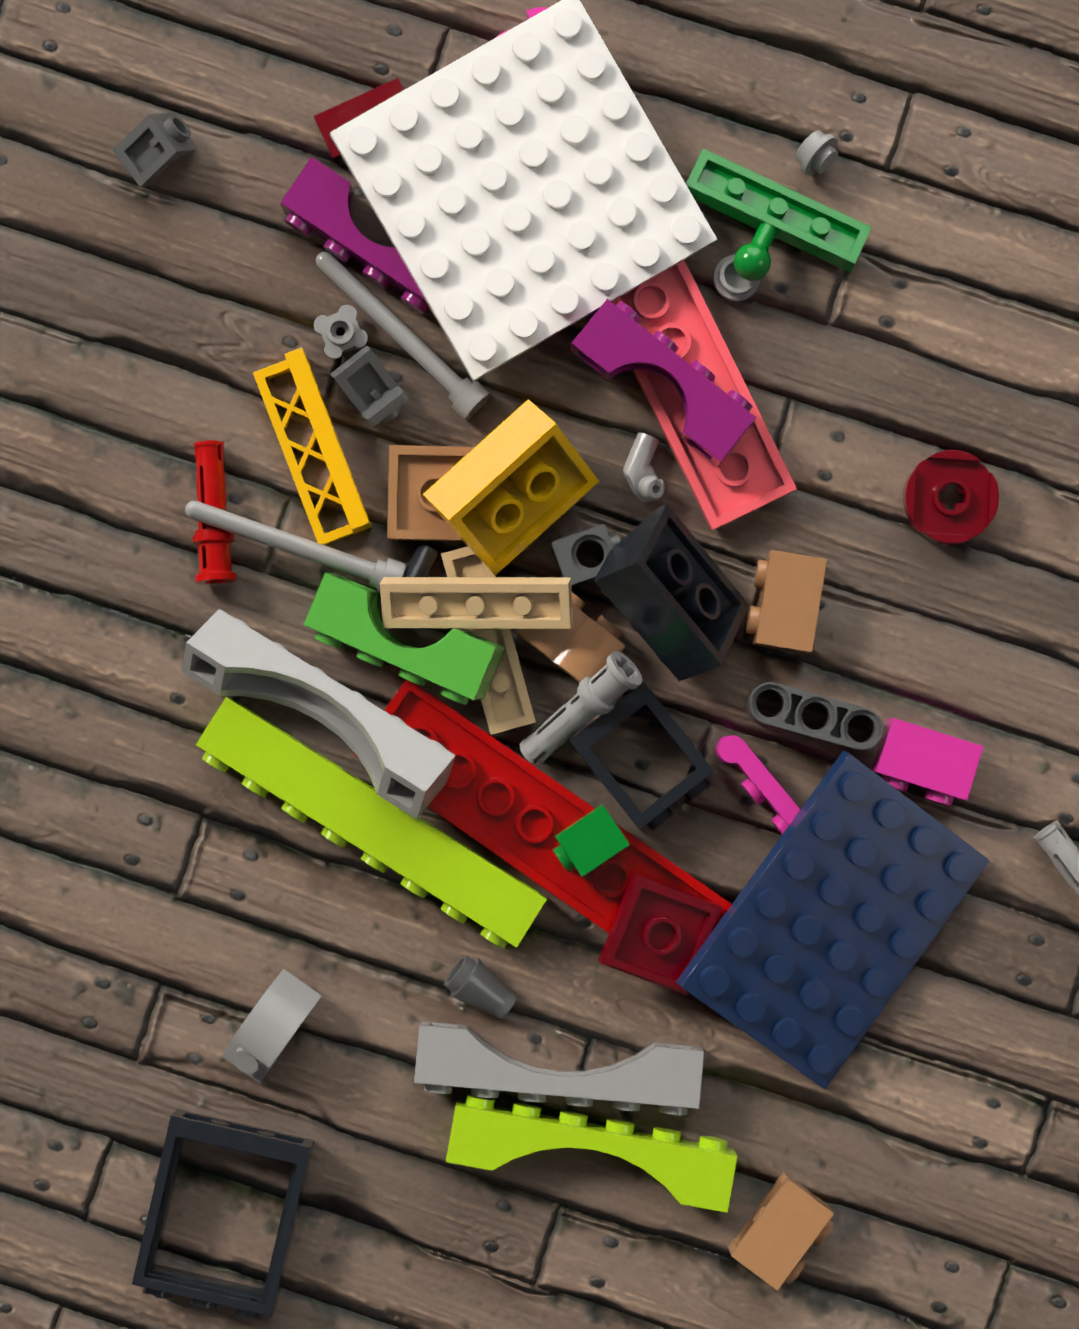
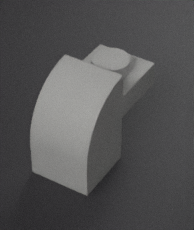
(271, 1025)

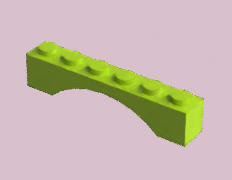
(692, 1171)

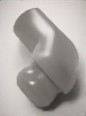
(639, 471)

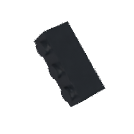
(673, 594)

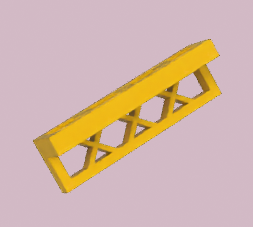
(325, 434)

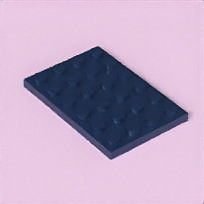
(833, 920)

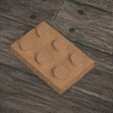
(410, 476)

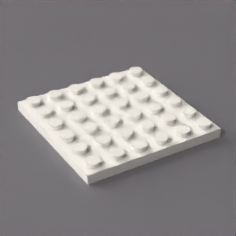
(523, 187)

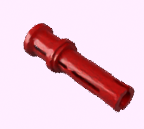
(212, 542)

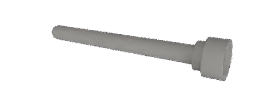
(464, 394)
(295, 545)

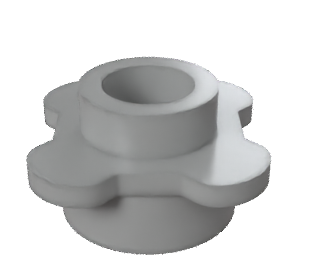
(353, 336)

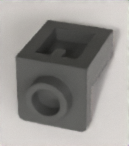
(154, 146)

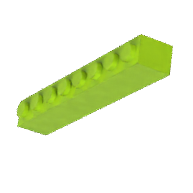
(357, 815)

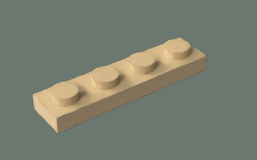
(477, 602)
(507, 697)

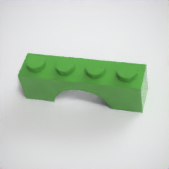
(352, 615)

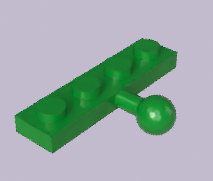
(774, 213)

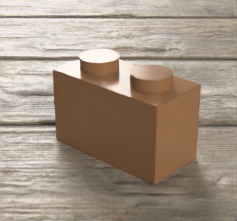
(787, 601)
(782, 1232)

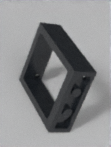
(202, 1289)

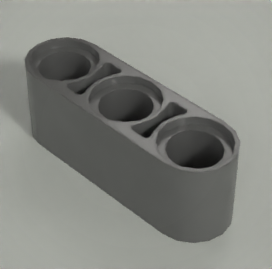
(836, 716)

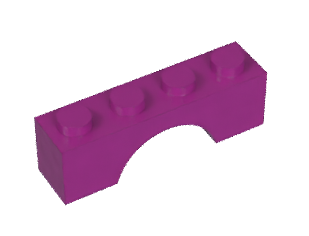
(322, 205)
(618, 344)

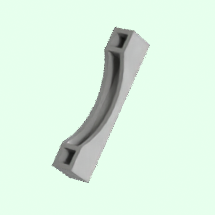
(241, 662)
(655, 1076)

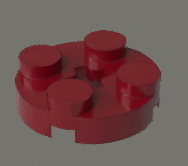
(970, 478)

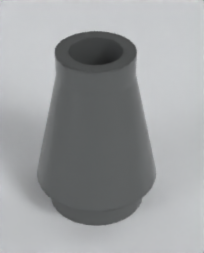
(479, 987)

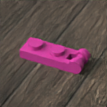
(759, 783)

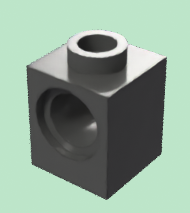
(566, 549)

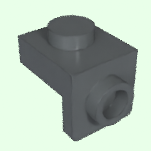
(370, 387)

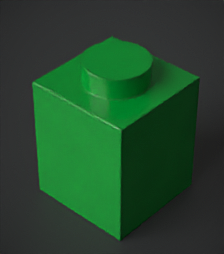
(589, 841)

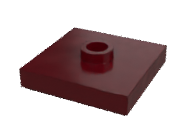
(658, 932)

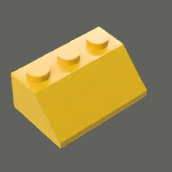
(511, 486)

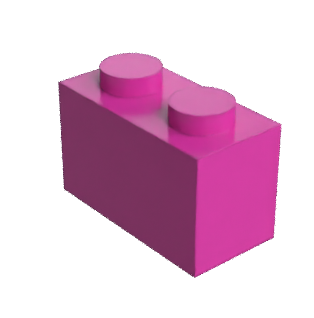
(927, 761)

